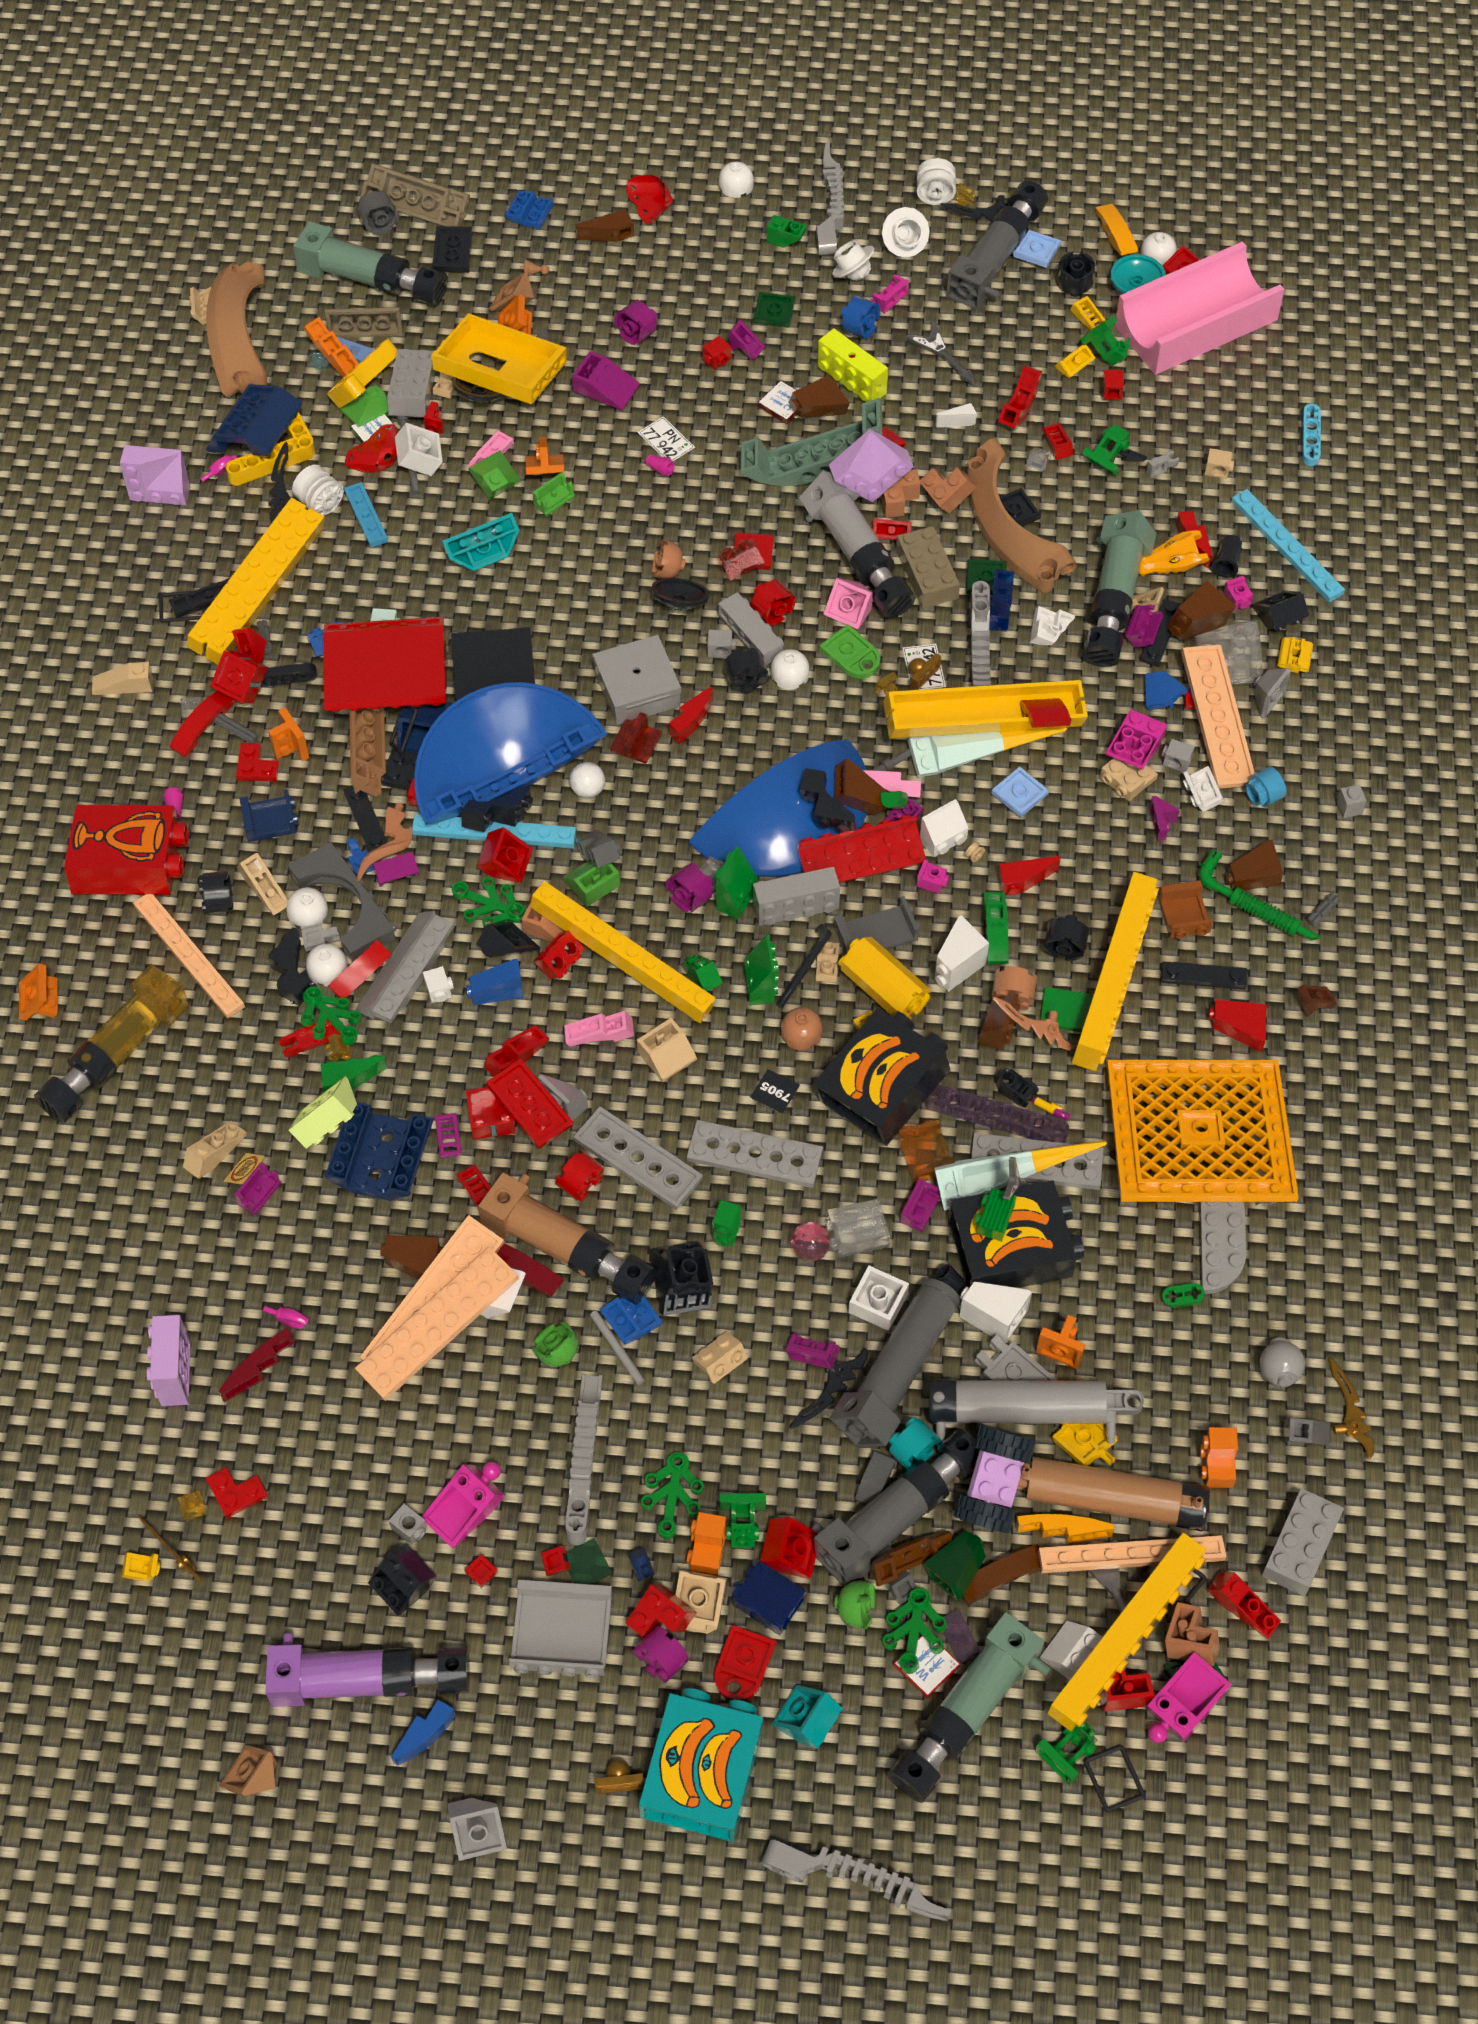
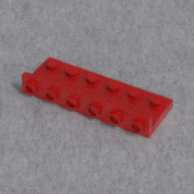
(865, 850)

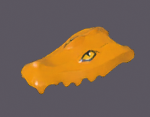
(1174, 555)

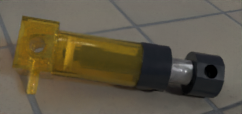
(154, 1001)

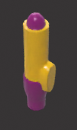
(1052, 1108)

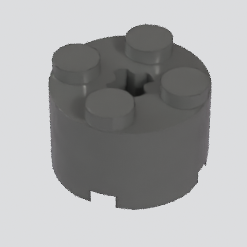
(377, 212)

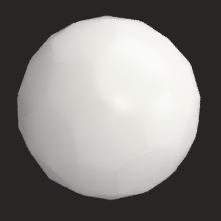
(587, 780)

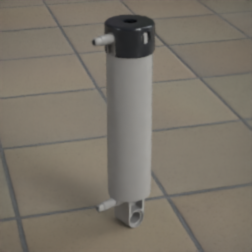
(1028, 1402)

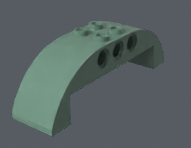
(807, 458)

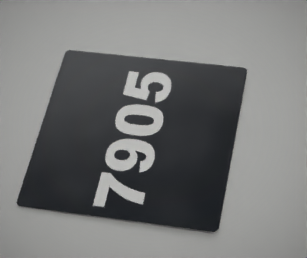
(775, 1091)

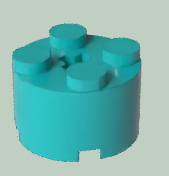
(913, 1443)

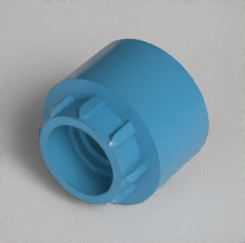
(1266, 787)

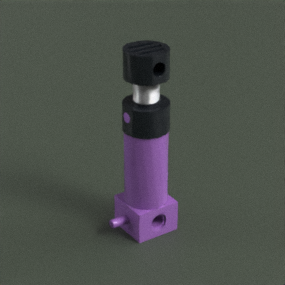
(364, 1673)

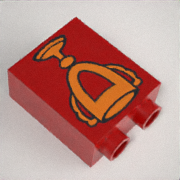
(125, 849)

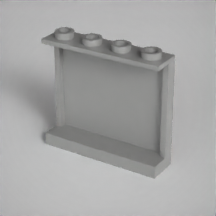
(561, 1628)

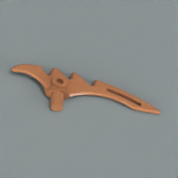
(1048, 1027)

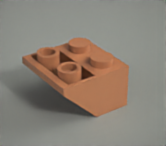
(539, 926)

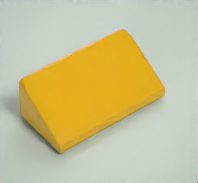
(1075, 361)

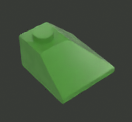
(366, 406)
(494, 475)

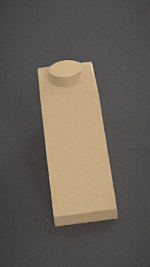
(124, 679)
(263, 883)

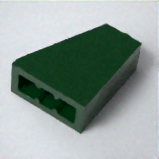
(956, 1564)

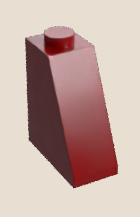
(1240, 1021)

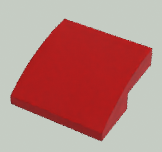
(1046, 712)

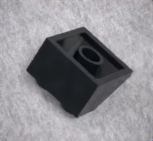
(1281, 610)

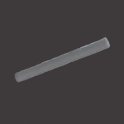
(616, 1346)

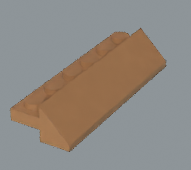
(367, 749)

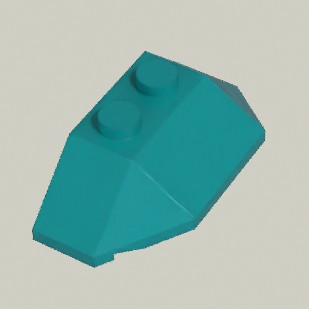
(483, 543)

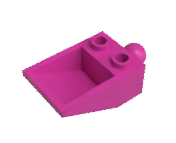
(460, 1507)
(1190, 1695)

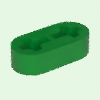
(1183, 1290)

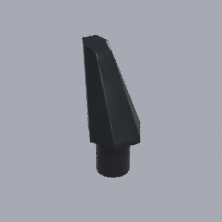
(1130, 455)

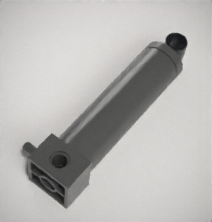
(869, 1414)

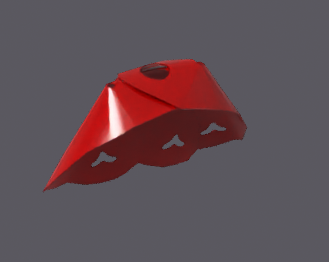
(652, 194)
(374, 451)

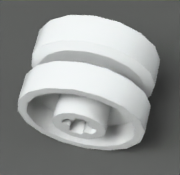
(936, 181)

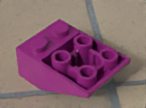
(604, 381)

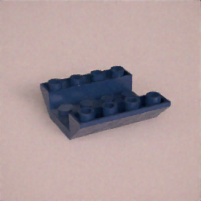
(257, 419)
(362, 1151)

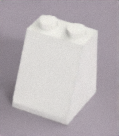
(960, 955)
(994, 1308)

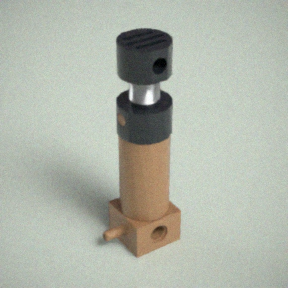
(511, 1210)

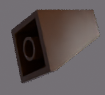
(1201, 613)

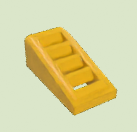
(1086, 303)

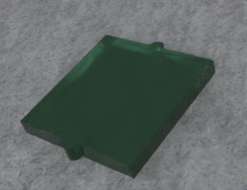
(587, 1563)

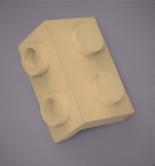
(199, 304)
(720, 1357)

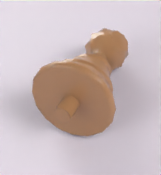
(532, 268)

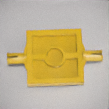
(1084, 1442)

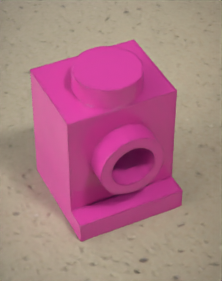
(1238, 592)
(932, 877)

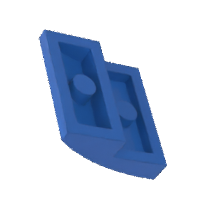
(631, 1320)

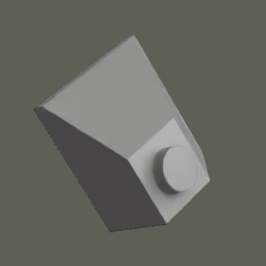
(1270, 689)
(570, 1098)
(476, 1828)

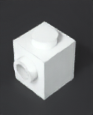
(438, 984)

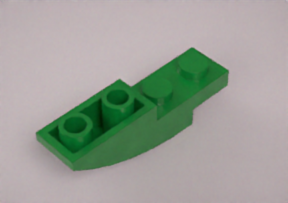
(996, 927)

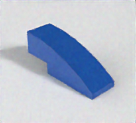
(423, 1732)

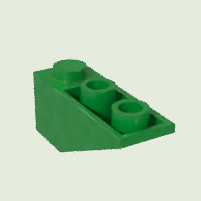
(355, 1069)

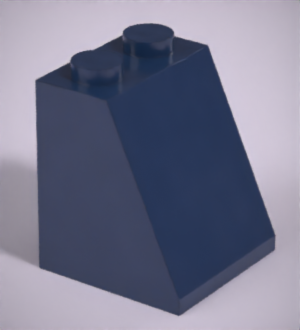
(425, 717)

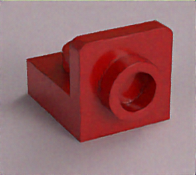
(432, 418)

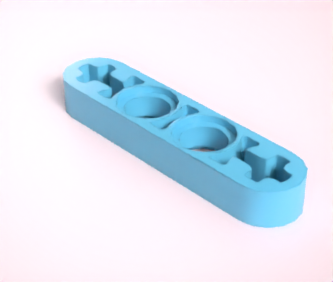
(1308, 434)

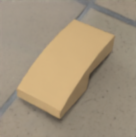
(444, 386)
(828, 963)

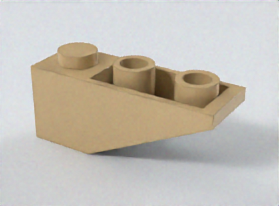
(212, 1149)

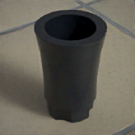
(1228, 557)

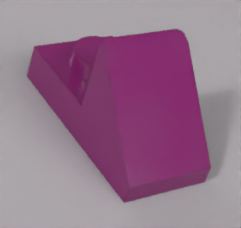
(744, 338)
(1162, 814)

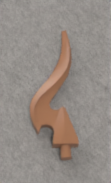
(392, 828)

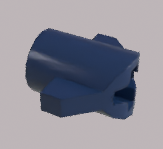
(641, 1564)

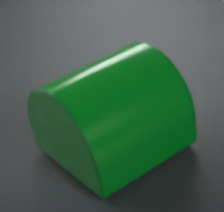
(894, 799)

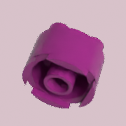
(636, 322)
(689, 887)
(661, 1654)

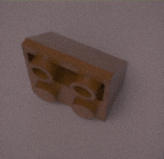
(998, 1025)

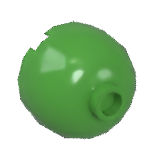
(556, 1345)
(855, 1603)

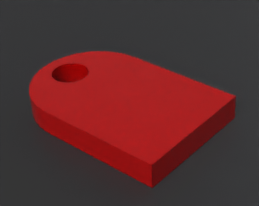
(743, 1662)

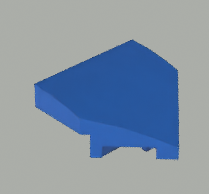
(1162, 690)

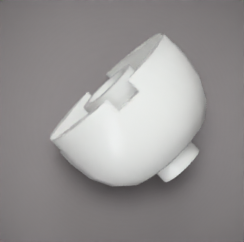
(736, 179)
(1158, 246)
(790, 669)
(307, 908)
(325, 963)

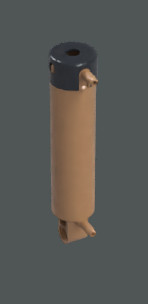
(1116, 1493)

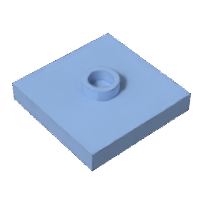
(1037, 249)
(1020, 792)

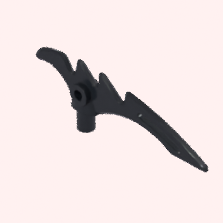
(989, 212)
(281, 496)
(837, 1375)

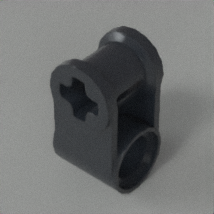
(1017, 1089)

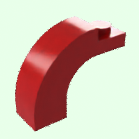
(1017, 408)

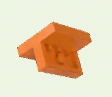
(516, 316)
(543, 462)
(288, 737)
(38, 994)
(1062, 1346)

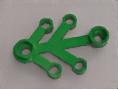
(490, 904)
(314, 997)
(672, 1490)
(914, 1627)

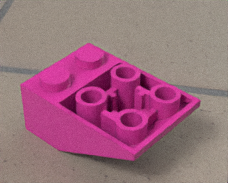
(1137, 739)

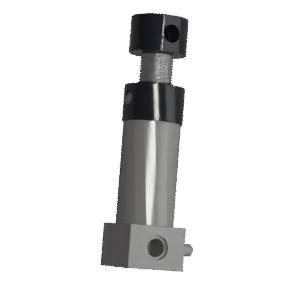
(857, 540)

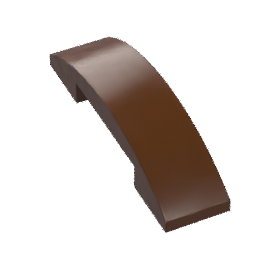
(908, 1556)
(1003, 1572)

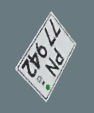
(666, 439)
(924, 652)

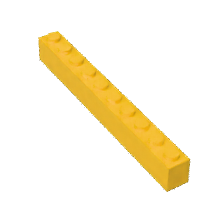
(622, 952)
(1126, 1633)

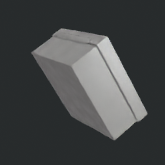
(637, 679)

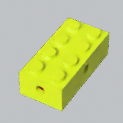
(852, 366)

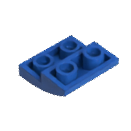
(529, 209)

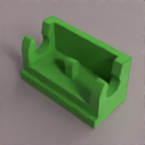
(553, 494)

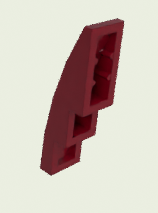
(537, 1275)
(250, 1370)

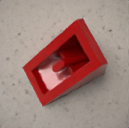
(250, 643)

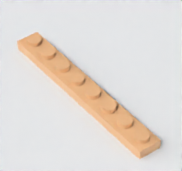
(189, 955)
(1120, 1554)

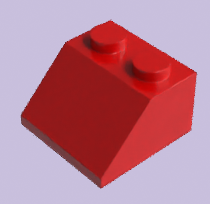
(504, 856)
(789, 1547)

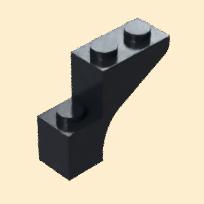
(504, 810)
(827, 810)
(286, 961)

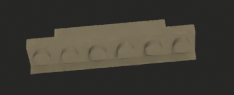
(418, 196)

